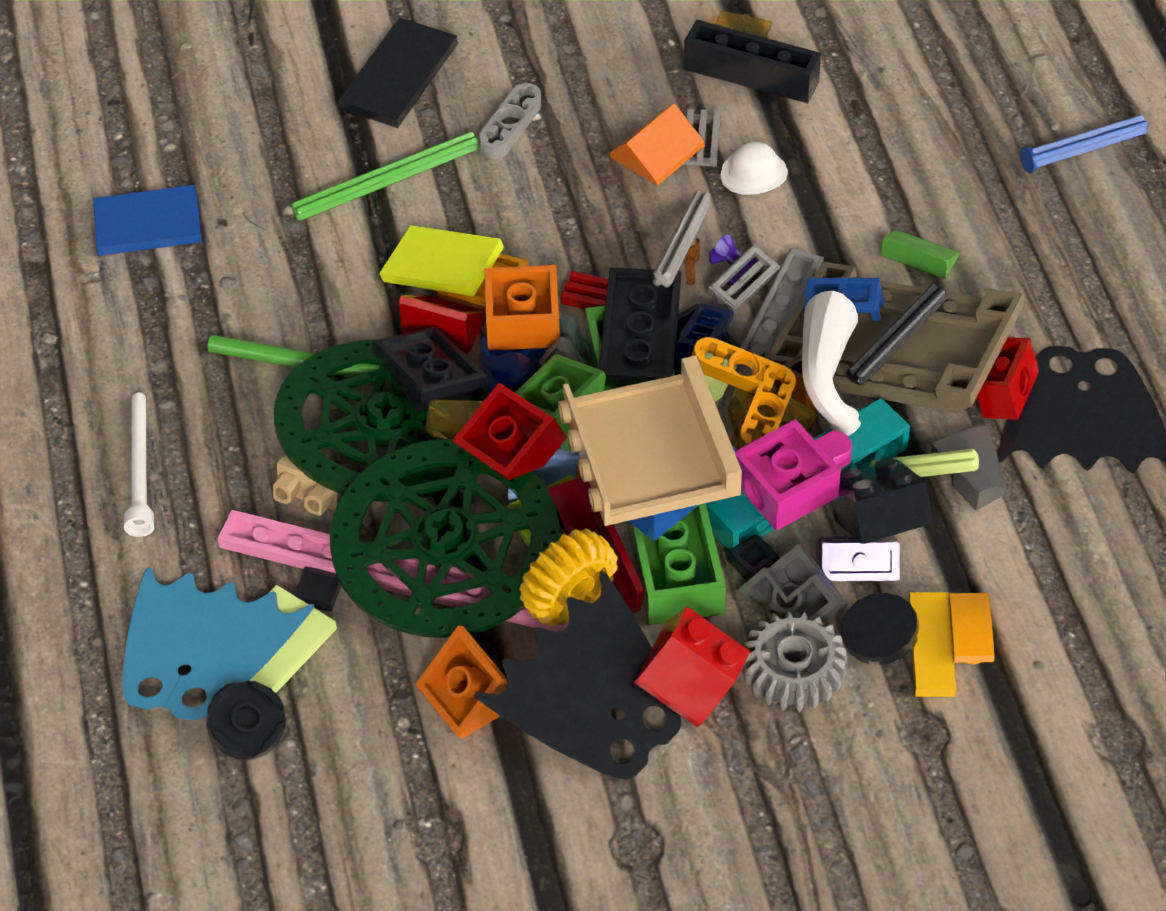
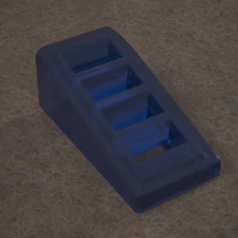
(686, 340)

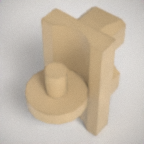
(293, 483)

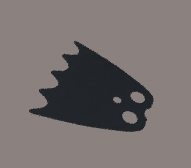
(1107, 420)
(579, 679)

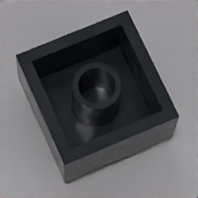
(881, 501)

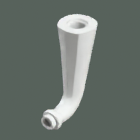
(826, 329)

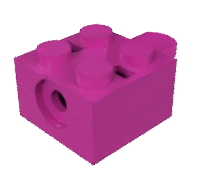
(792, 472)

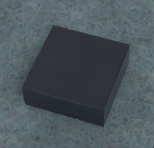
(752, 556)
(318, 588)

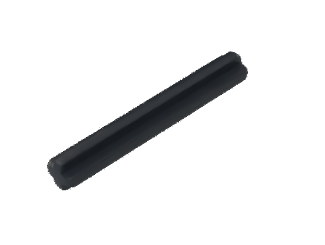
(896, 334)

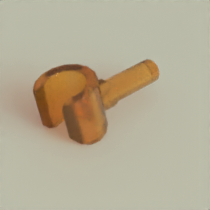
(691, 257)

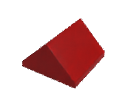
(455, 320)

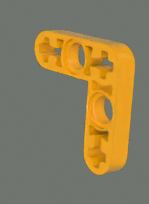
(758, 383)

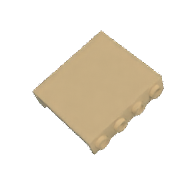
(651, 446)

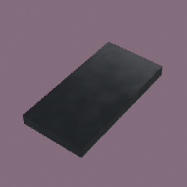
(398, 72)
(639, 327)

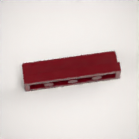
(576, 513)

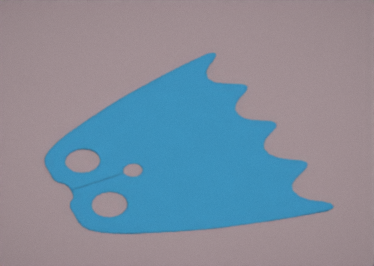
(207, 631)

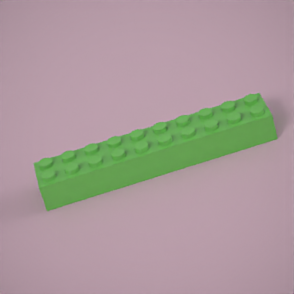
(684, 561)

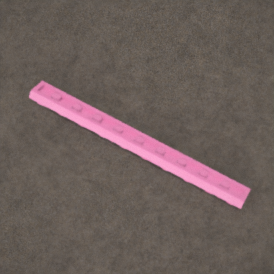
(311, 548)

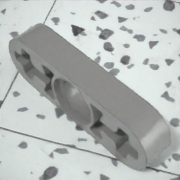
(510, 133)

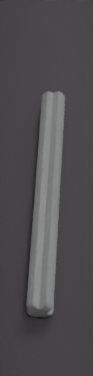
(681, 239)

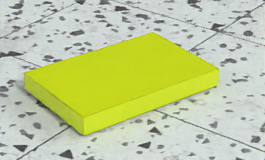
(441, 260)

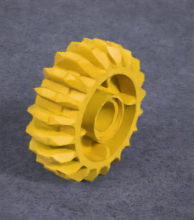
(565, 571)

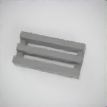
(703, 119)
(726, 297)

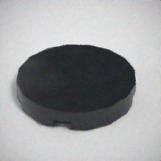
(880, 628)
(245, 720)

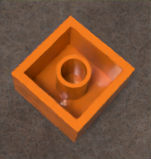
(521, 307)

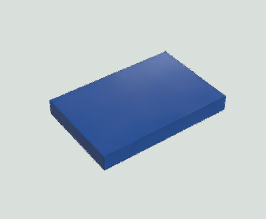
(147, 220)

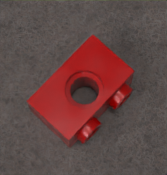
(1009, 380)

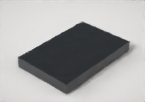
(429, 364)

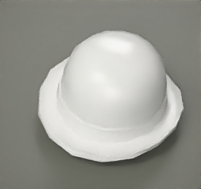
(753, 169)

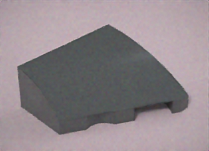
(987, 481)
(795, 586)

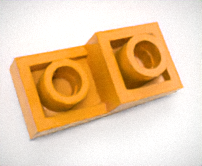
(971, 628)

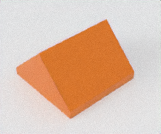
(659, 145)
(453, 679)

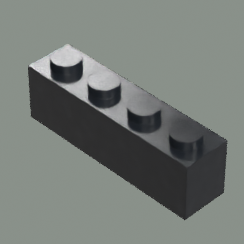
(752, 61)

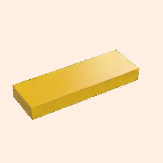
(934, 647)

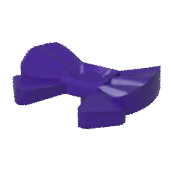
(726, 251)

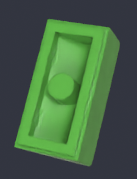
(918, 253)

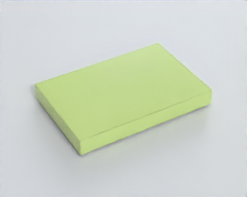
(299, 646)

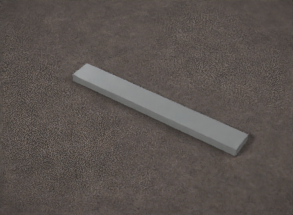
(772, 317)

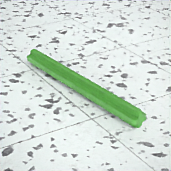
(384, 176)

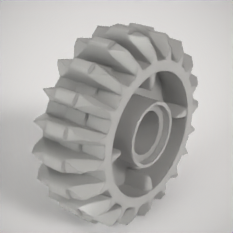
(794, 683)

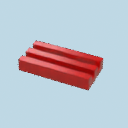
(585, 285)

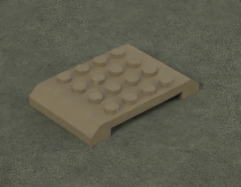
(938, 364)

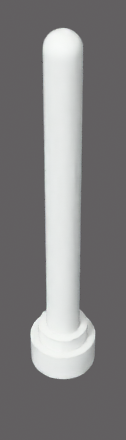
(138, 516)

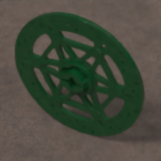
(381, 427)
(441, 524)

